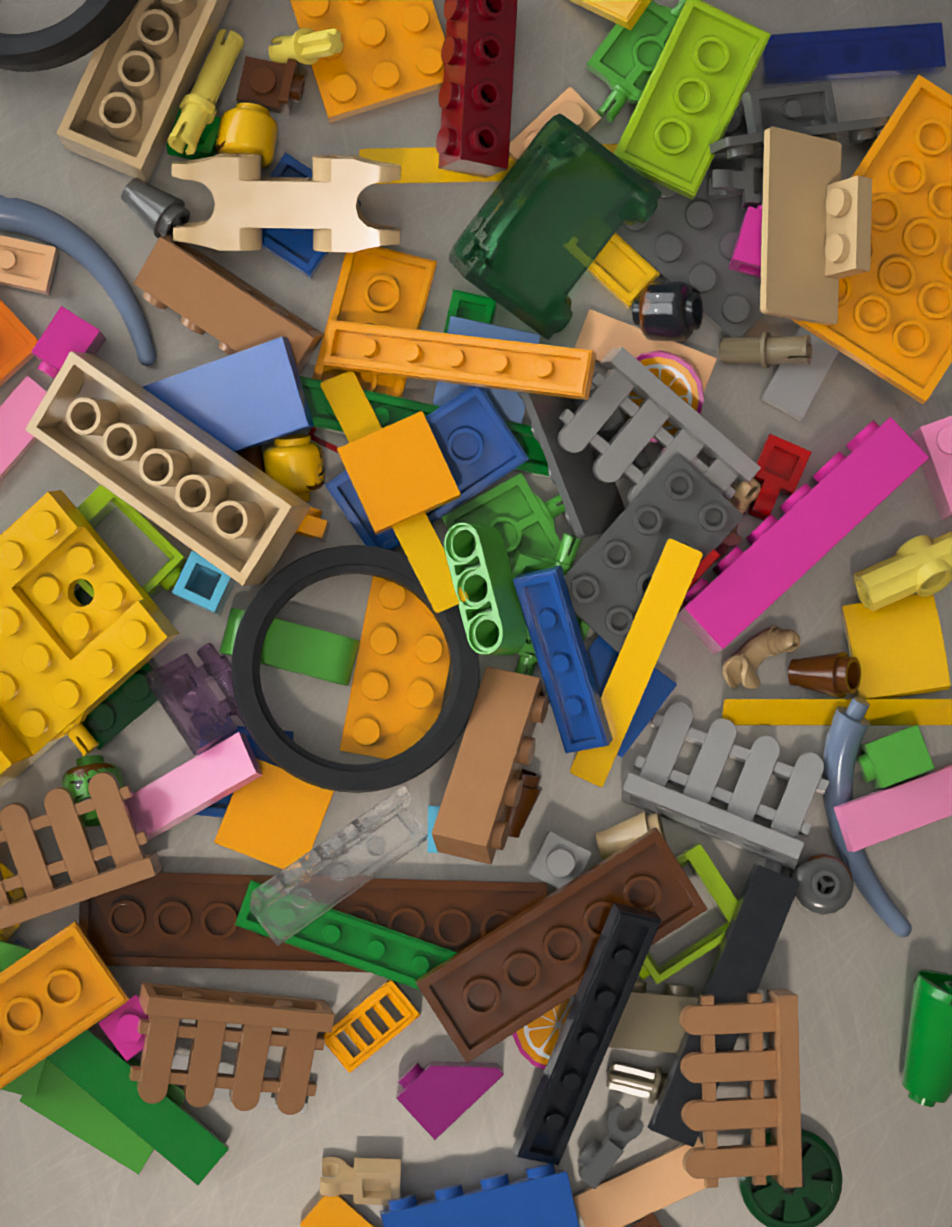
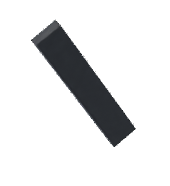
(733, 975)
(586, 1033)

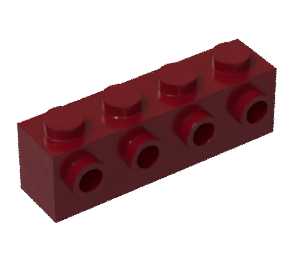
(477, 86)

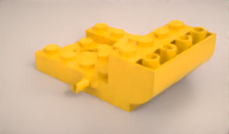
(55, 651)

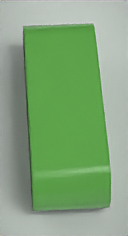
(500, 605)
(300, 649)

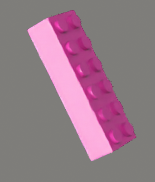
(810, 528)

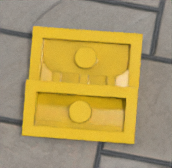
(897, 648)

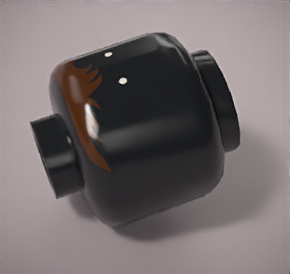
(668, 311)

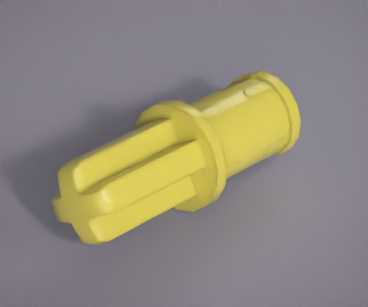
(306, 46)

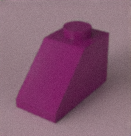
(444, 1091)

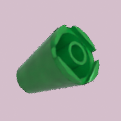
(929, 1040)

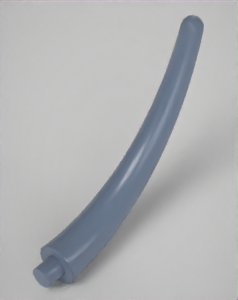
(42, 223)
(839, 764)

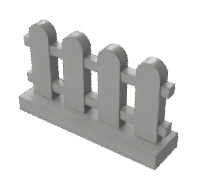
(646, 422)
(736, 823)

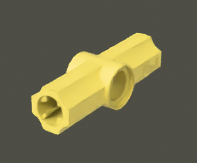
(918, 566)

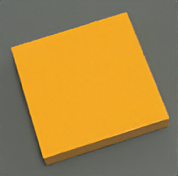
(398, 472)
(274, 817)

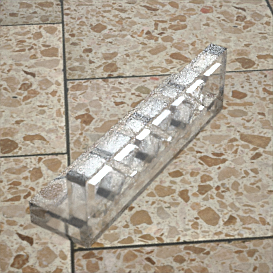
(337, 867)

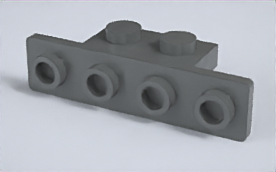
(795, 108)

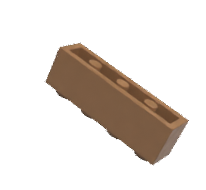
(220, 302)
(489, 766)

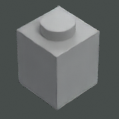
(558, 861)

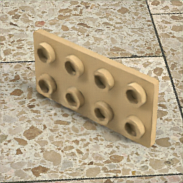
(810, 226)

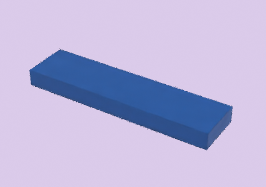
(562, 659)

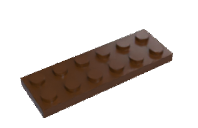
(546, 949)

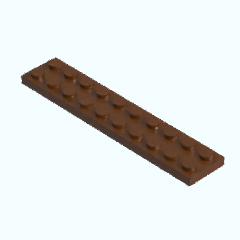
(193, 916)

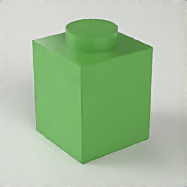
(894, 757)

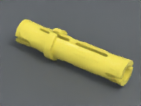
(199, 105)

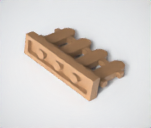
(75, 847)
(211, 1012)
(779, 1110)

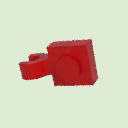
(780, 471)

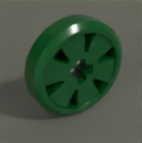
(802, 1205)

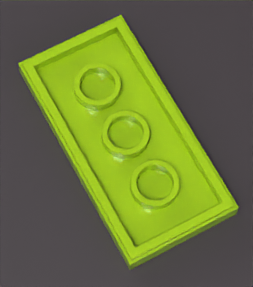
(691, 97)

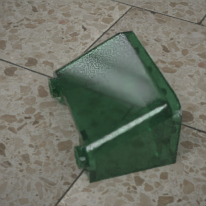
(550, 223)

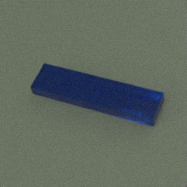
(854, 53)

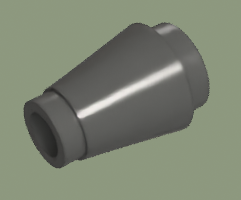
(155, 207)

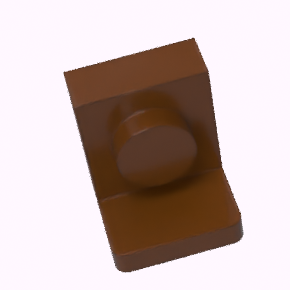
(271, 84)

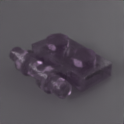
(190, 700)

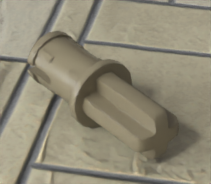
(766, 350)
(636, 1080)

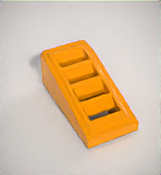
(402, 1003)

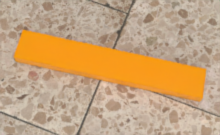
(459, 359)

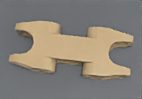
(252, 202)

